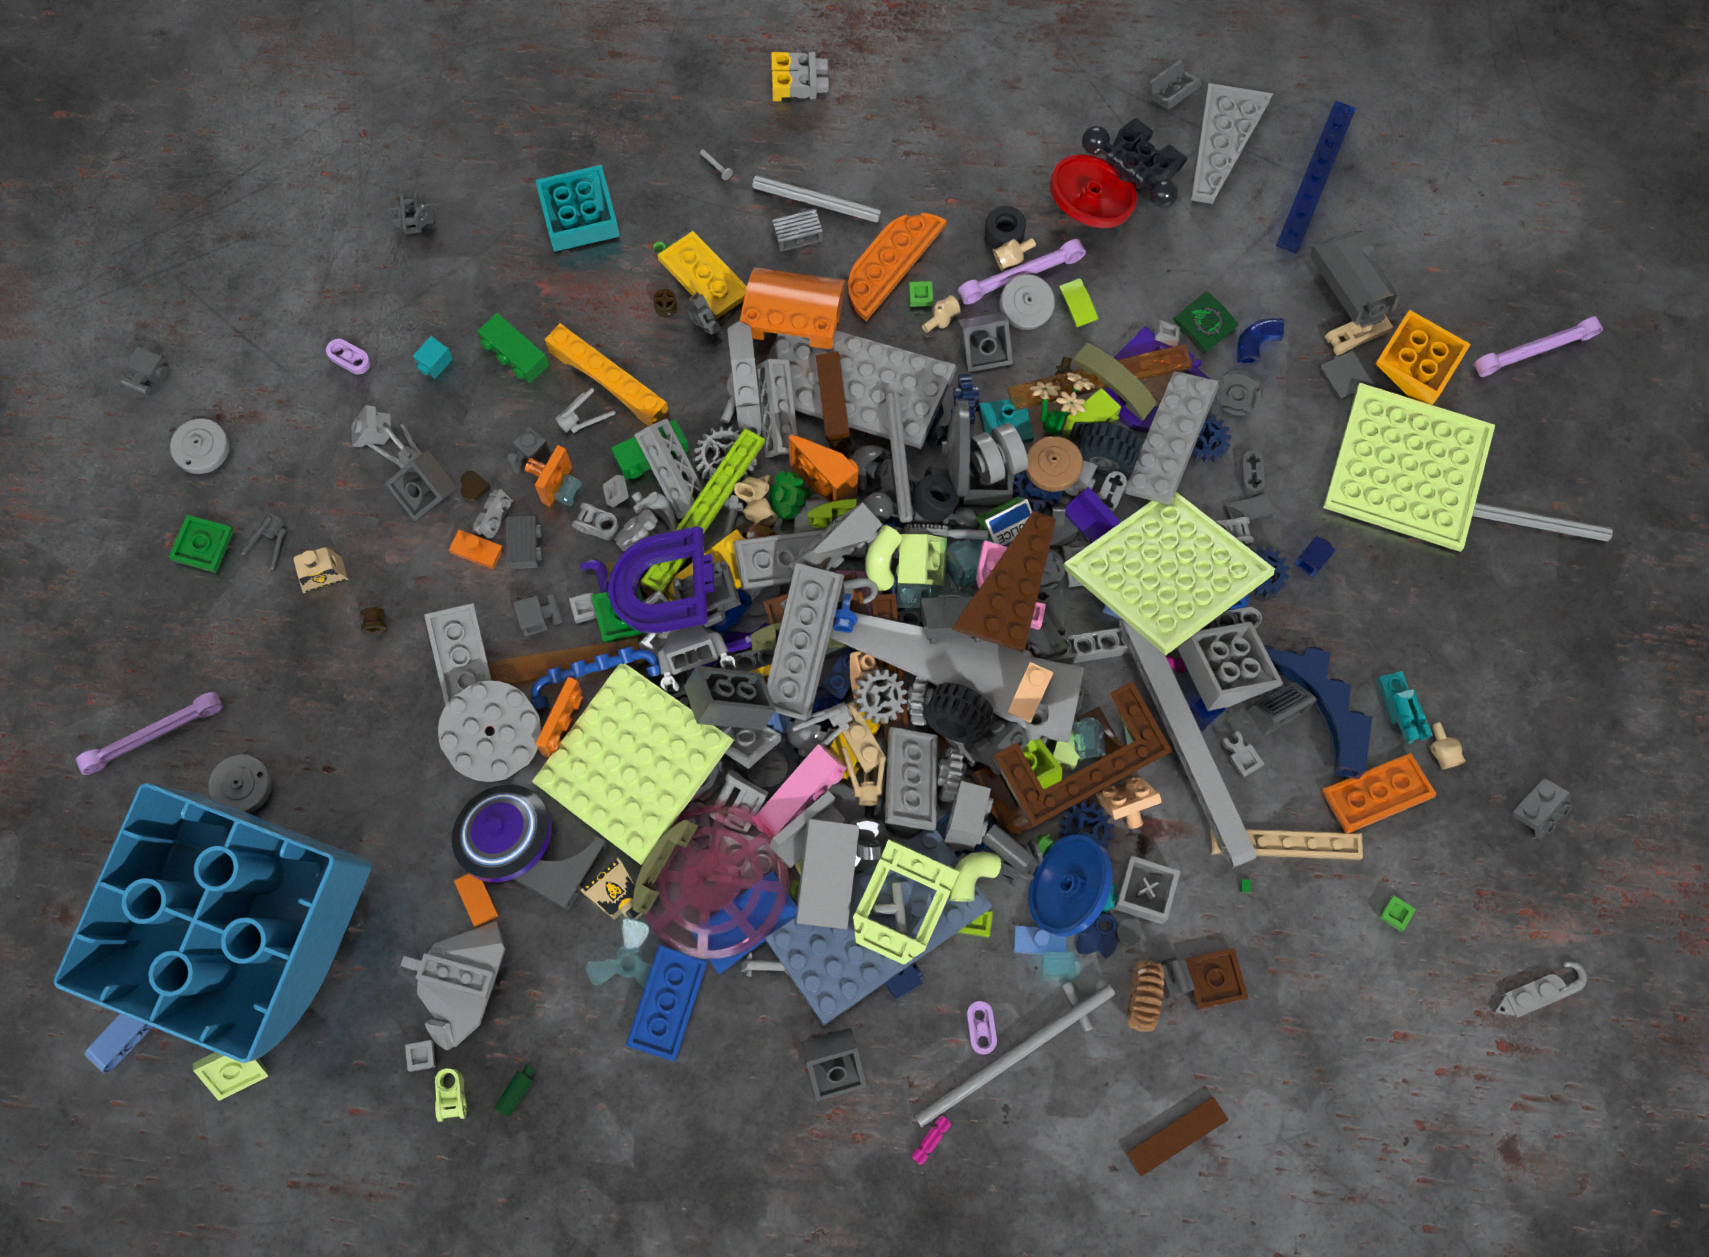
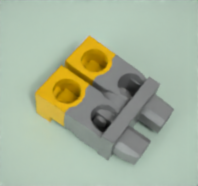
(796, 75)

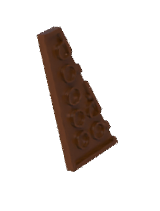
(1007, 599)

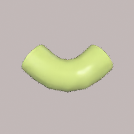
(879, 557)
(970, 869)

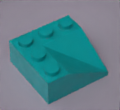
(577, 208)

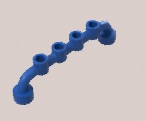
(580, 668)

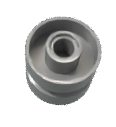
(998, 453)

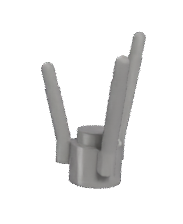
(568, 418)
(406, 453)
(837, 714)

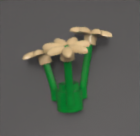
(1055, 419)

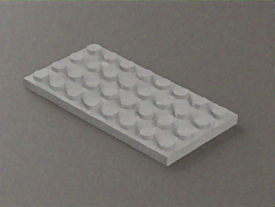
(869, 374)

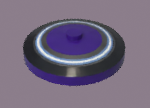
(501, 833)

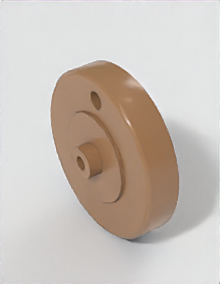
(1054, 463)

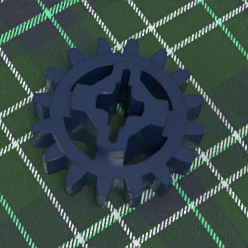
(967, 392)
(1215, 435)
(1036, 497)
(1280, 571)
(1081, 820)

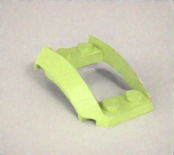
(914, 866)

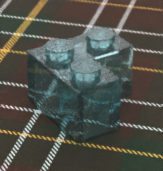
(963, 561)

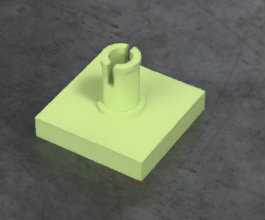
(226, 1075)

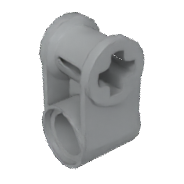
(592, 520)
(1238, 528)

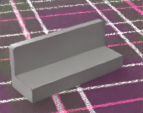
(791, 840)

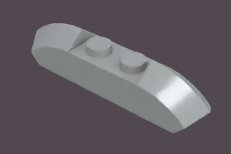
(744, 377)

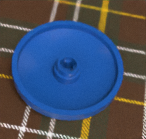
(1070, 885)

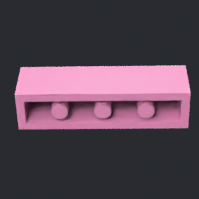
(802, 788)

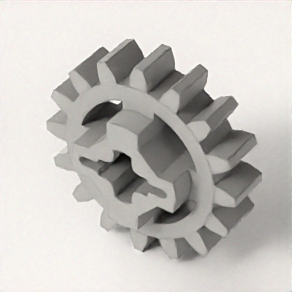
(890, 694)
(918, 699)
(950, 774)

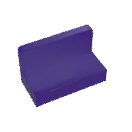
(1090, 515)

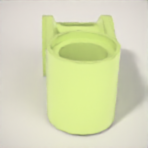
(450, 1097)

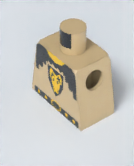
(319, 569)
(613, 891)

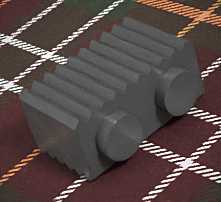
(797, 229)
(523, 543)

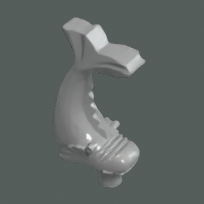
(659, 505)

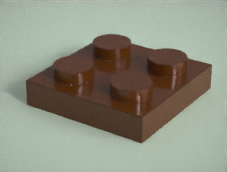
(1216, 979)

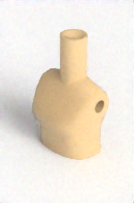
(1012, 253)
(944, 312)
(753, 488)
(759, 512)
(1446, 749)

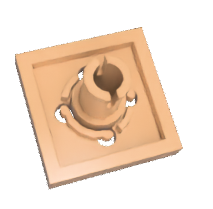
(1129, 800)

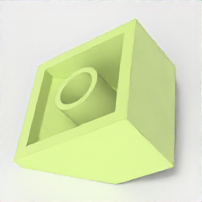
(922, 559)

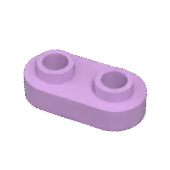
(350, 356)
(981, 1028)

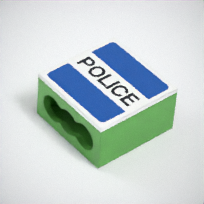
(1005, 520)

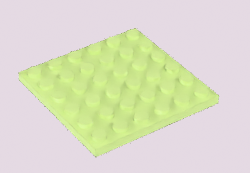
(1409, 467)
(1168, 571)
(632, 762)

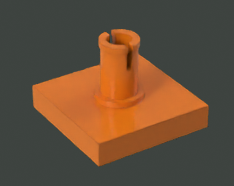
(551, 474)

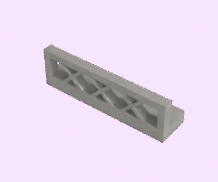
(778, 408)
(667, 469)

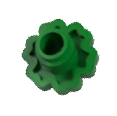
(788, 495)

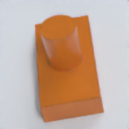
(476, 549)

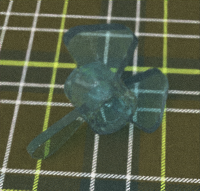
(634, 935)

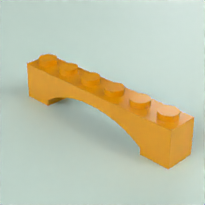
(579, 354)

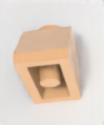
(1030, 692)

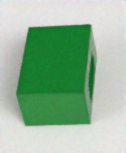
(1245, 885)

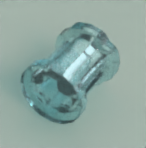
(568, 490)

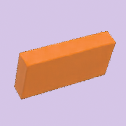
(476, 899)

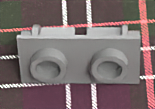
(497, 508)

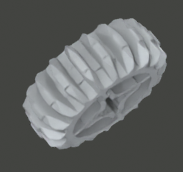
(716, 443)

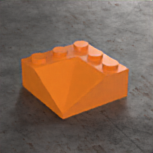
(823, 469)

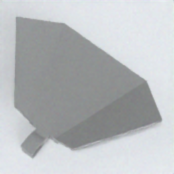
(459, 977)

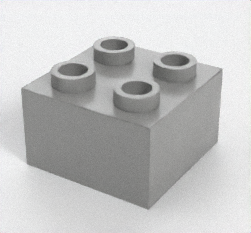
(968, 816)
(1146, 890)

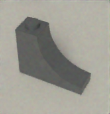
(565, 878)

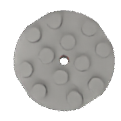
(465, 724)

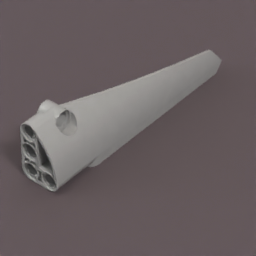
(981, 666)

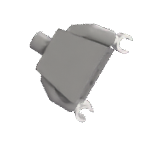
(689, 649)

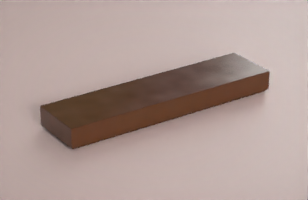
(832, 396)
(1176, 1136)

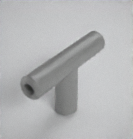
(896, 908)
(1074, 1000)

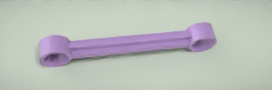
(1068, 253)
(1492, 362)
(96, 760)

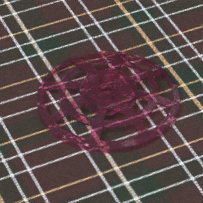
(724, 890)

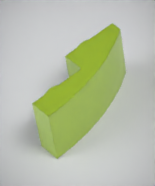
(1078, 302)
(822, 516)

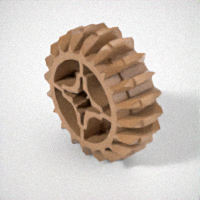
(1145, 996)

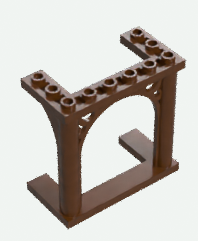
(1120, 761)

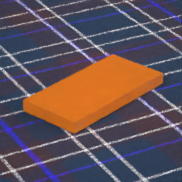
(1378, 793)

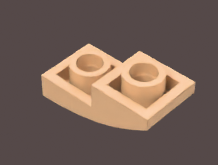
(860, 664)

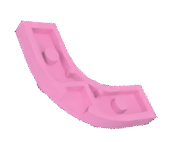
(989, 557)

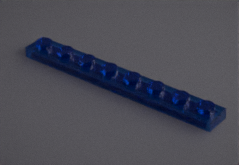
(1315, 177)

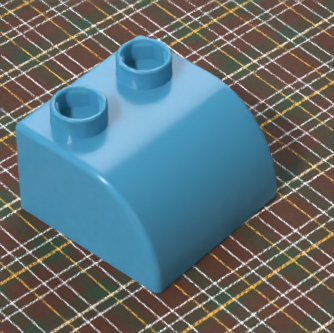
(211, 923)

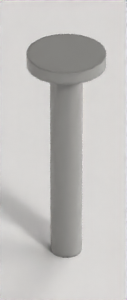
(726, 173)

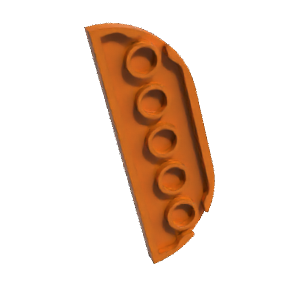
(890, 259)

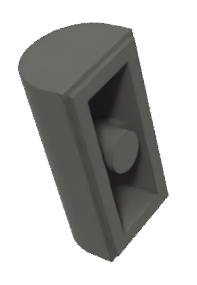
(1008, 848)

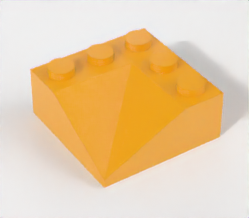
(1421, 357)

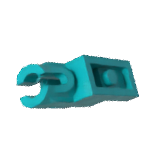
(1404, 707)

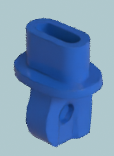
(844, 618)

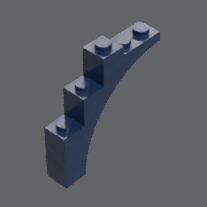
(1347, 729)

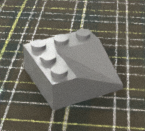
(841, 535)
(1228, 665)

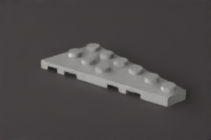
(1226, 127)

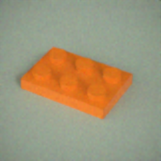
(560, 718)

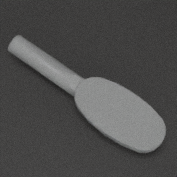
(944, 532)

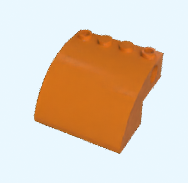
(793, 305)

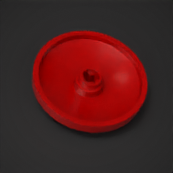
(1092, 191)

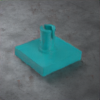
(1001, 412)

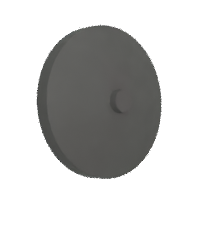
(958, 447)

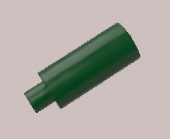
(515, 1091)

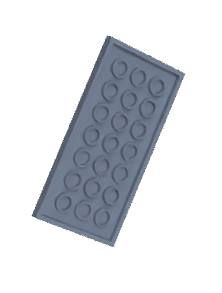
(839, 972)

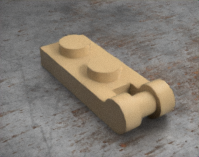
(1356, 335)
(862, 741)

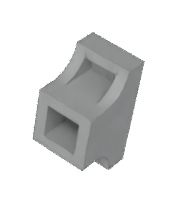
(370, 427)

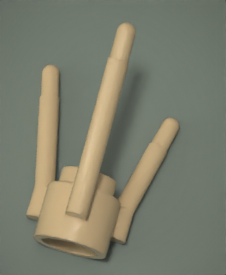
(867, 792)

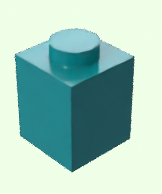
(432, 358)

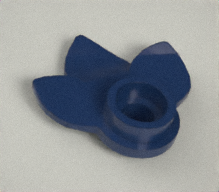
(1096, 939)

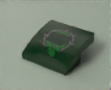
(1205, 321)

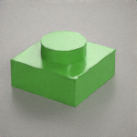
(921, 293)
(1397, 913)

